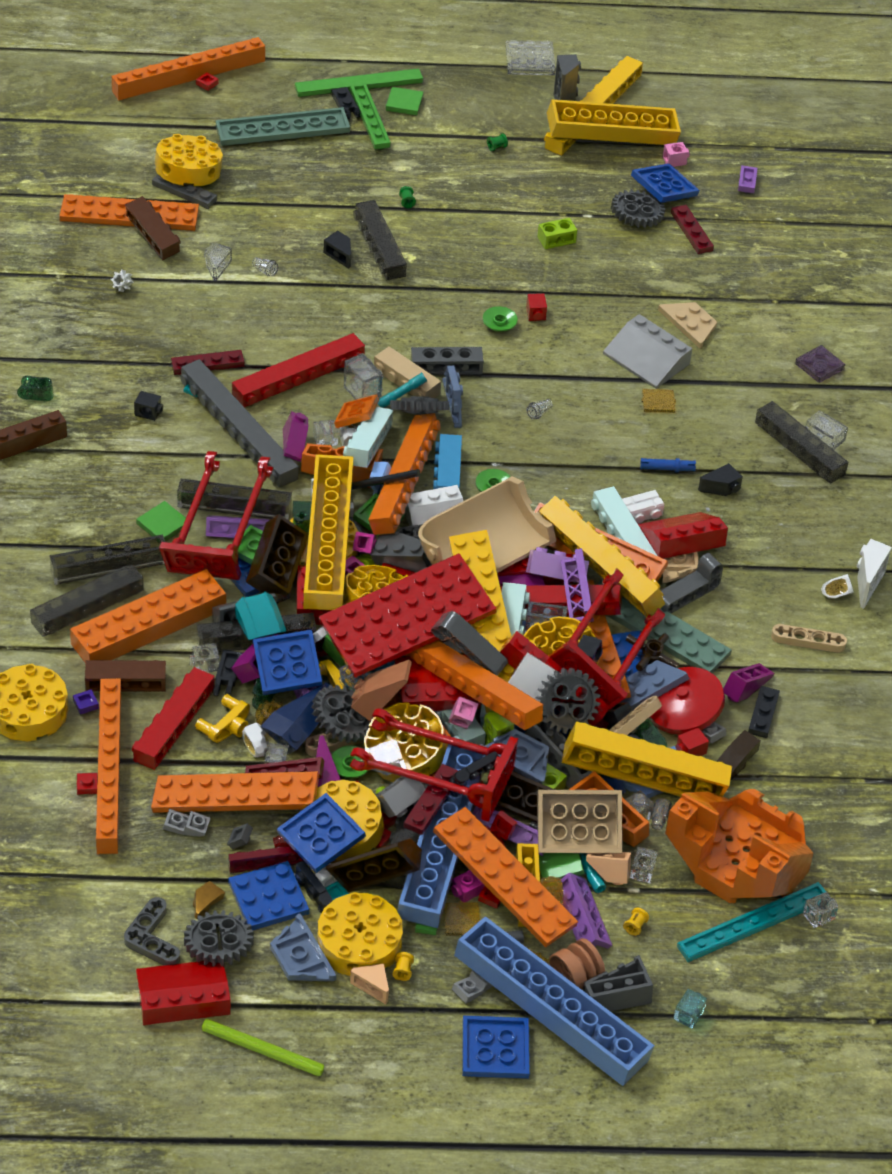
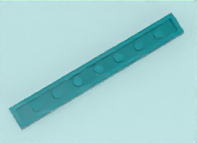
(747, 924)

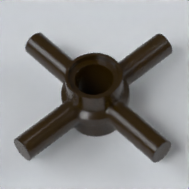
(652, 651)

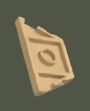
(690, 320)
(680, 567)

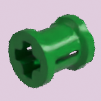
(497, 142)
(408, 199)

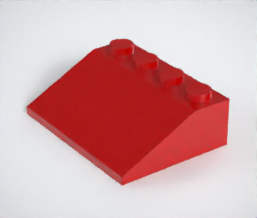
(685, 534)
(429, 689)
(183, 992)

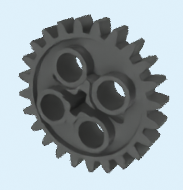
(637, 208)
(419, 405)
(570, 681)
(337, 716)
(203, 942)

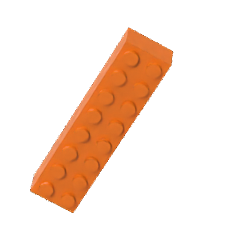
(148, 618)

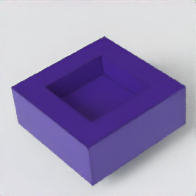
(85, 702)

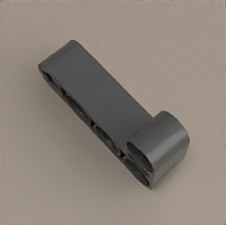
(694, 585)
(469, 641)

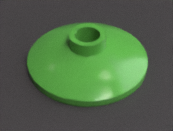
(500, 318)
(490, 478)
(343, 759)

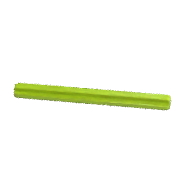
(263, 1047)

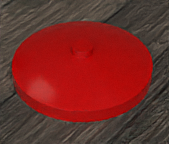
(690, 704)

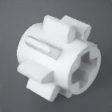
(126, 280)

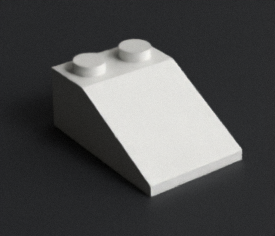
(871, 568)

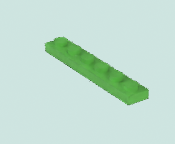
(370, 116)

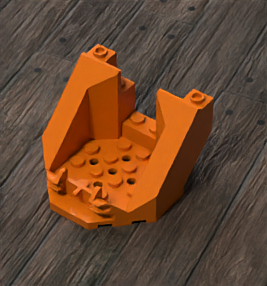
(776, 844)

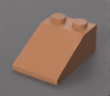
(379, 688)

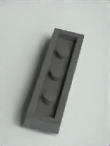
(187, 191)

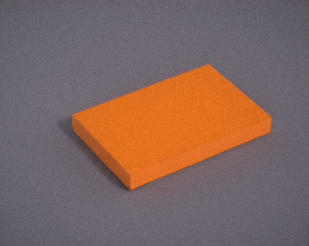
(356, 411)

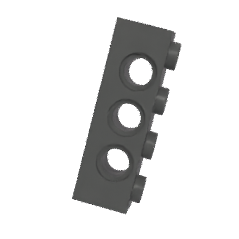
(436, 359)
(556, 743)

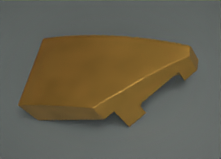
(205, 897)

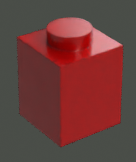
(536, 307)
(693, 742)

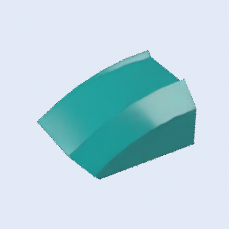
(259, 616)

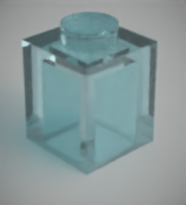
(690, 1008)

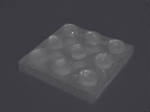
(530, 57)

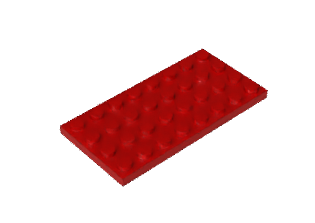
(403, 613)

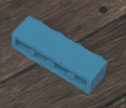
(448, 461)

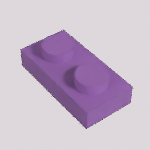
(747, 179)

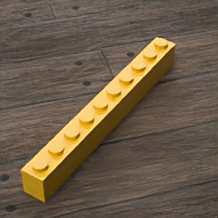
(606, 91)

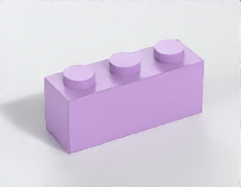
(550, 564)

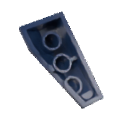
(294, 721)

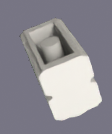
(645, 506)

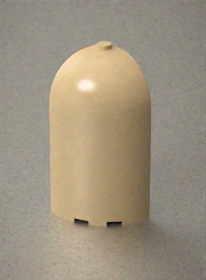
(501, 511)

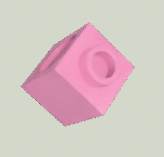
(675, 154)
(463, 712)

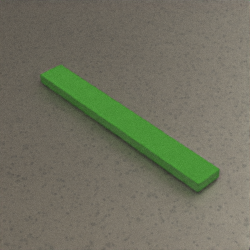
(372, 81)

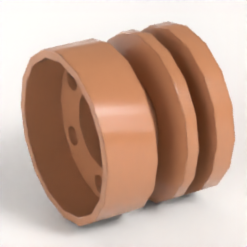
(578, 962)

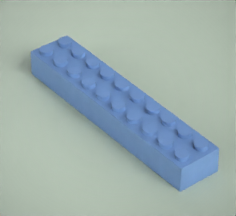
(428, 888)
(554, 1000)

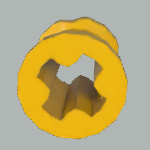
(636, 921)
(403, 966)

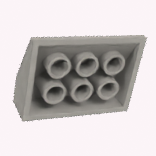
(648, 351)

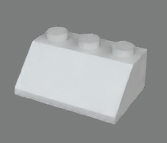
(431, 503)

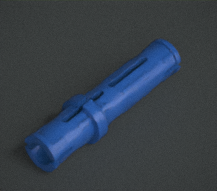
(665, 464)

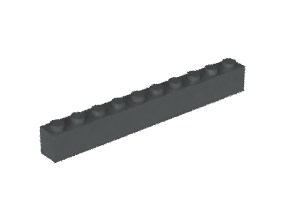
(238, 421)

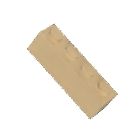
(401, 370)

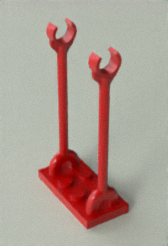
(219, 562)
(571, 656)
(496, 780)

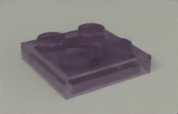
(820, 363)

